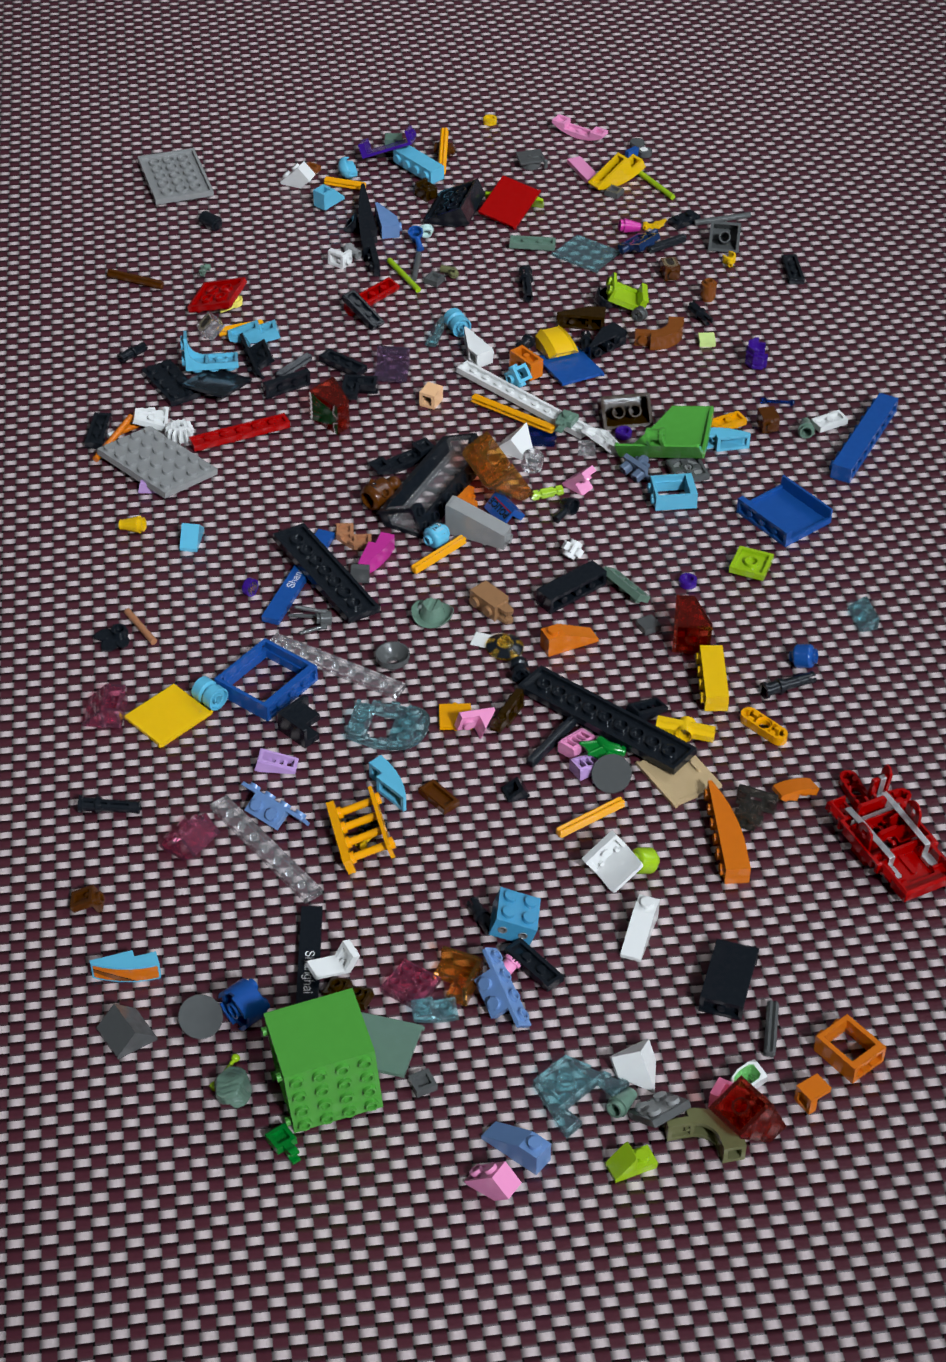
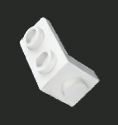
(335, 965)

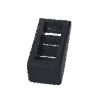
(645, 709)

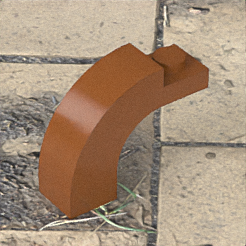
(661, 338)

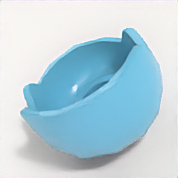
(347, 168)

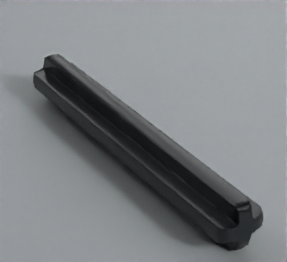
(551, 741)

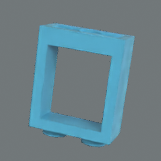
(671, 483)

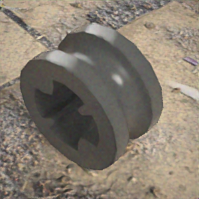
(639, 313)

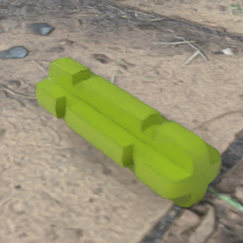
(547, 492)

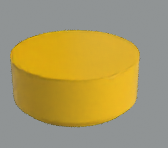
(489, 120)

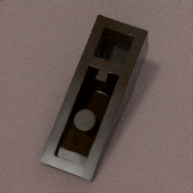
(582, 318)

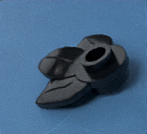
(113, 637)

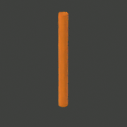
(116, 434)

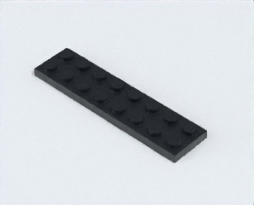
(326, 573)

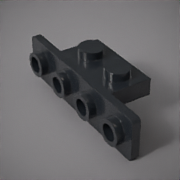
(258, 355)

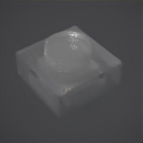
(586, 448)

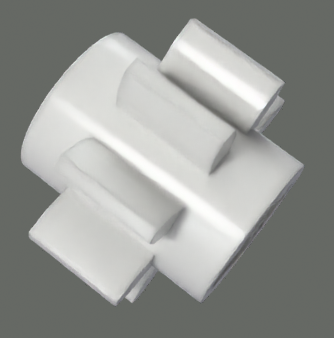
(572, 549)

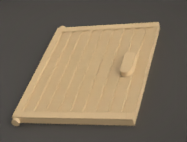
(684, 785)

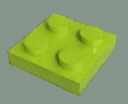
(751, 563)

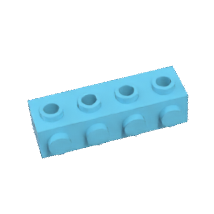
(418, 164)

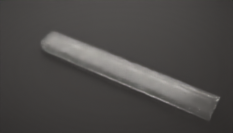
(342, 668)
(266, 849)

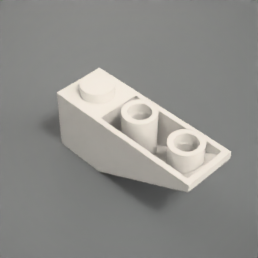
(476, 349)

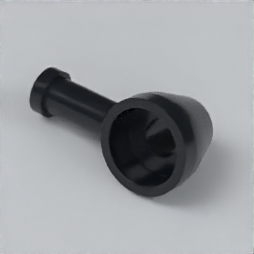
(569, 506)

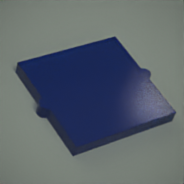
(542, 438)

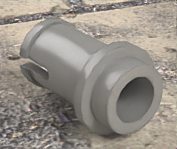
(356, 253)

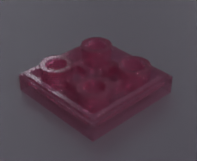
(410, 983)

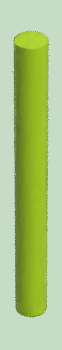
(658, 186)
(403, 274)

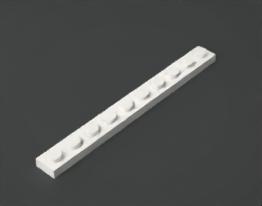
(516, 395)

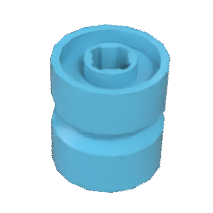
(456, 321)
(209, 693)

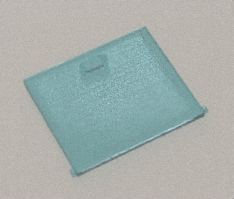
(586, 253)

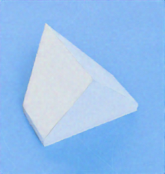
(517, 442)
(636, 1065)

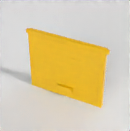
(167, 715)

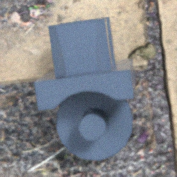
(638, 465)

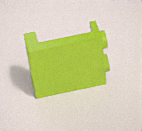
(625, 295)

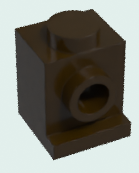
(425, 190)

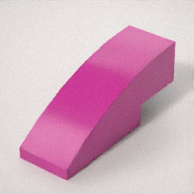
(377, 553)

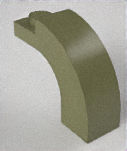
(706, 1125)

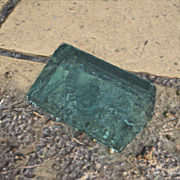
(435, 333)
(864, 615)

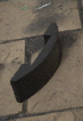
(404, 460)

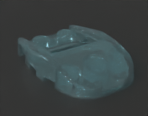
(407, 730)

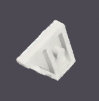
(151, 417)
(602, 437)

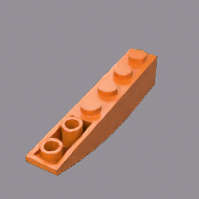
(728, 837)

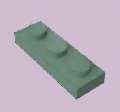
(532, 243)
(626, 585)

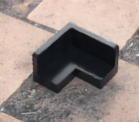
(358, 384)
(296, 722)

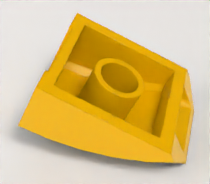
(555, 342)

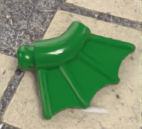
(601, 747)

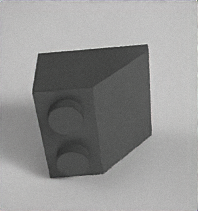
(724, 236)

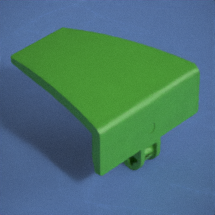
(677, 434)

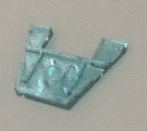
(566, 1084)

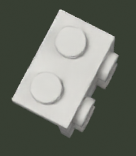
(613, 861)

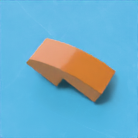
(793, 788)

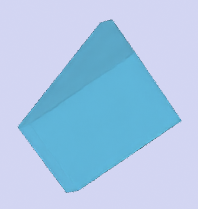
(190, 537)

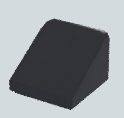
(515, 790)

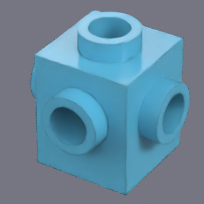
(518, 375)

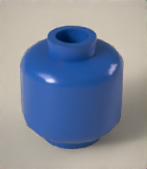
(803, 656)

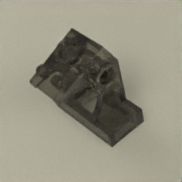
(751, 811)

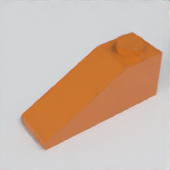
(563, 638)

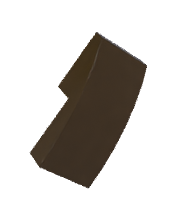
(362, 994)

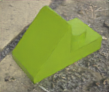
(630, 1162)

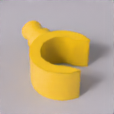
(730, 260)

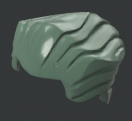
(233, 1087)

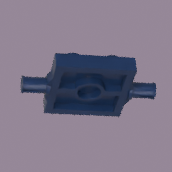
(639, 241)

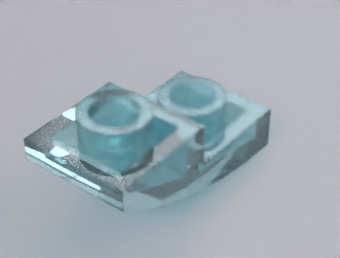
(436, 1011)

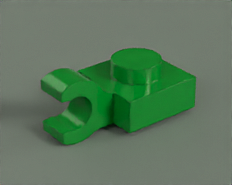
(284, 1140)

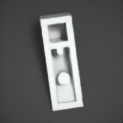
(640, 927)

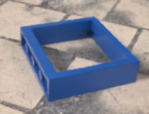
(305, 670)

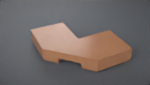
(346, 536)

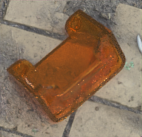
(492, 468)

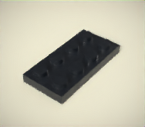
(167, 381)

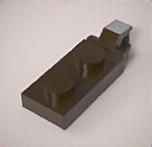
(509, 711)

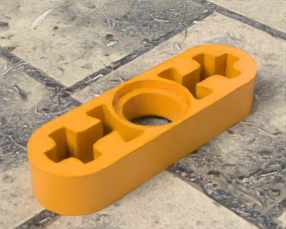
(774, 733)

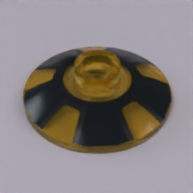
(504, 646)

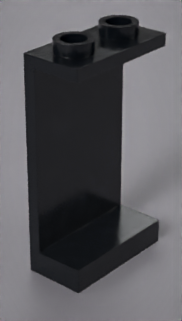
(728, 979)

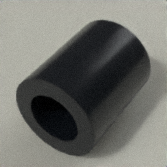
(210, 220)

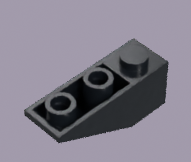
(606, 340)

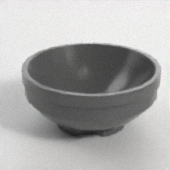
(392, 652)

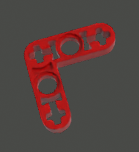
(856, 785)

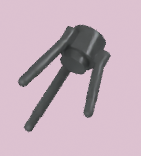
(322, 617)

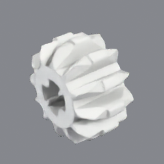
(179, 431)

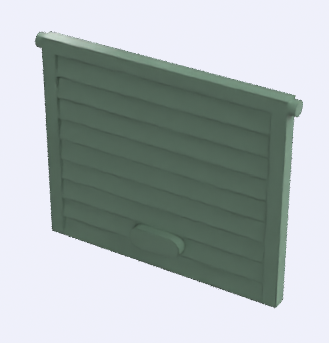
(393, 1042)

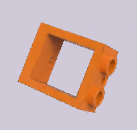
(860, 1066)

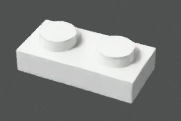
(829, 421)

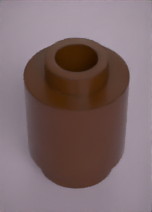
(450, 150)

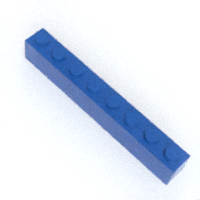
(863, 438)

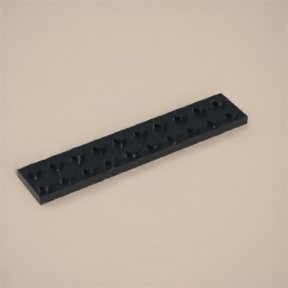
(608, 719)

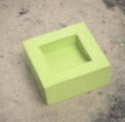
(706, 339)

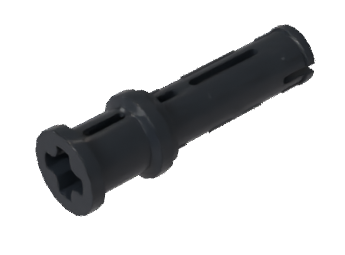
(526, 280)
(780, 686)
(99, 804)

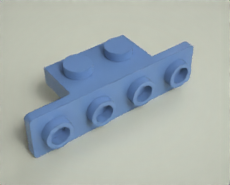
(268, 810)
(499, 991)

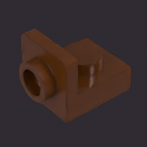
(87, 898)

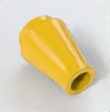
(134, 524)

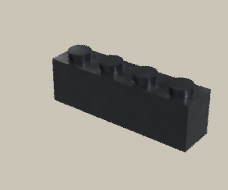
(571, 587)

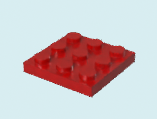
(217, 295)

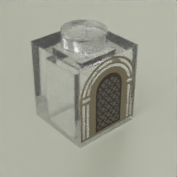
(210, 326)

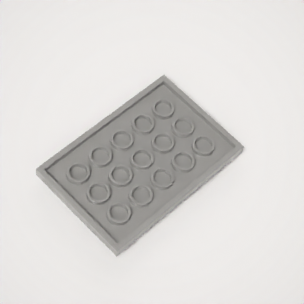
(175, 176)
(157, 461)

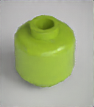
(649, 858)

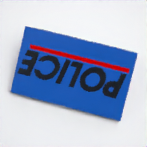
(503, 508)

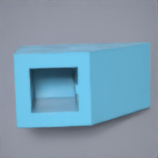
(326, 197)

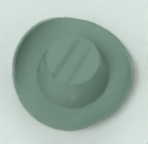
(431, 613)

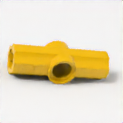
(686, 728)

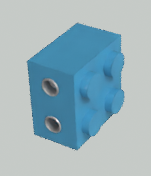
(514, 916)

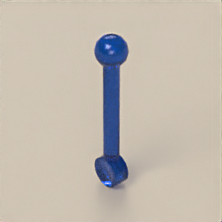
(791, 402)

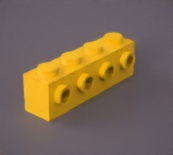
(713, 678)

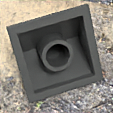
(125, 1030)

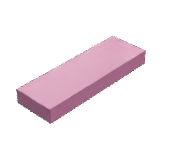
(581, 168)

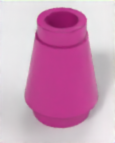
(626, 226)

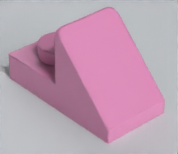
(580, 481)
(475, 719)

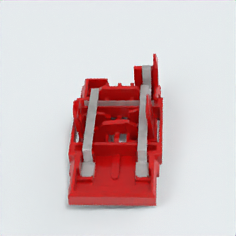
(914, 862)

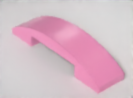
(564, 124)

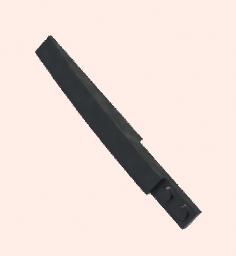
(368, 232)

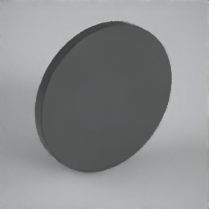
(611, 773)
(200, 1016)

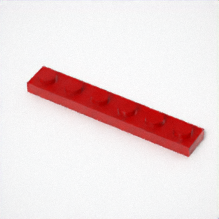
(239, 432)

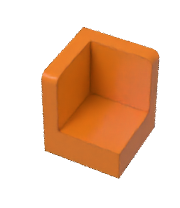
(810, 1091)

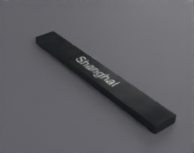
(309, 949)

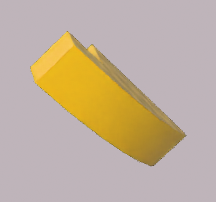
(617, 171)

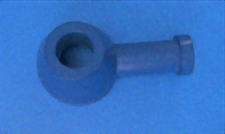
(415, 234)

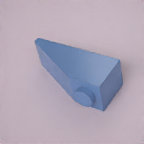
(387, 222)
(519, 1145)

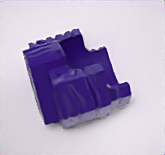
(755, 354)

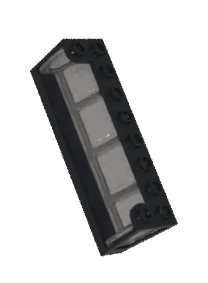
(429, 487)

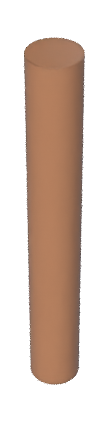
(140, 626)

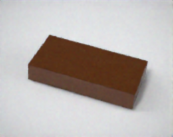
(438, 796)

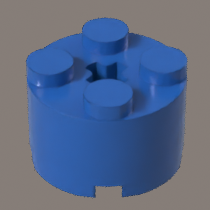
(243, 1003)

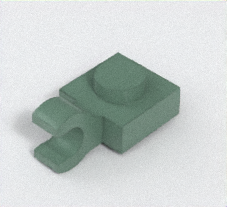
(566, 419)

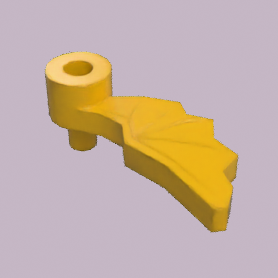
(656, 224)

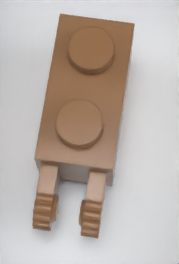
(491, 602)

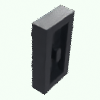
(683, 219)

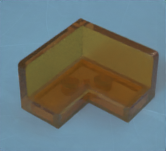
(460, 970)

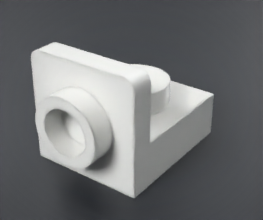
(339, 259)

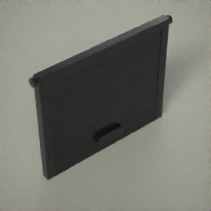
(216, 383)

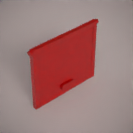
(509, 202)

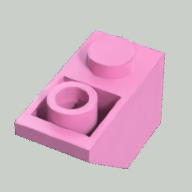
(493, 1180)

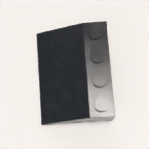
(456, 205)

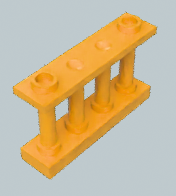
(340, 829)

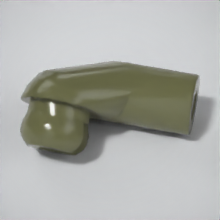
(451, 271)

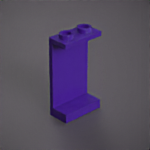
(366, 151)

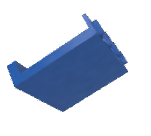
(786, 512)

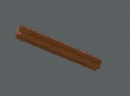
(137, 279)

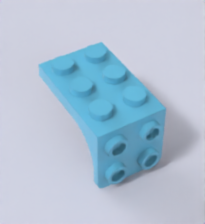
(213, 362)

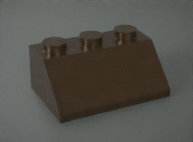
(625, 410)

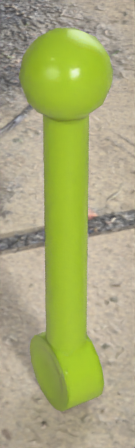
(234, 1058)

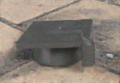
(531, 159)

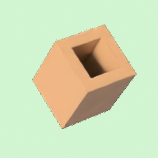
(431, 395)

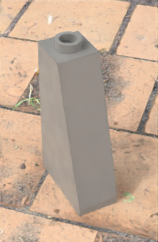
(476, 524)

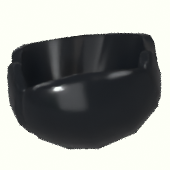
(602, 299)

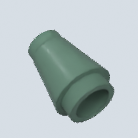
(806, 428)
(621, 1102)

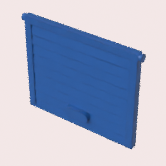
(571, 368)

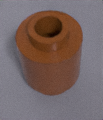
(708, 290)

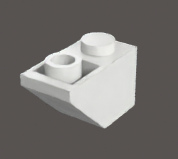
(299, 176)

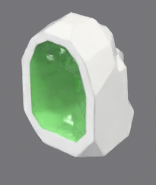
(752, 1073)

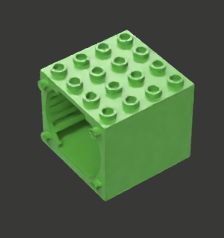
(323, 1060)

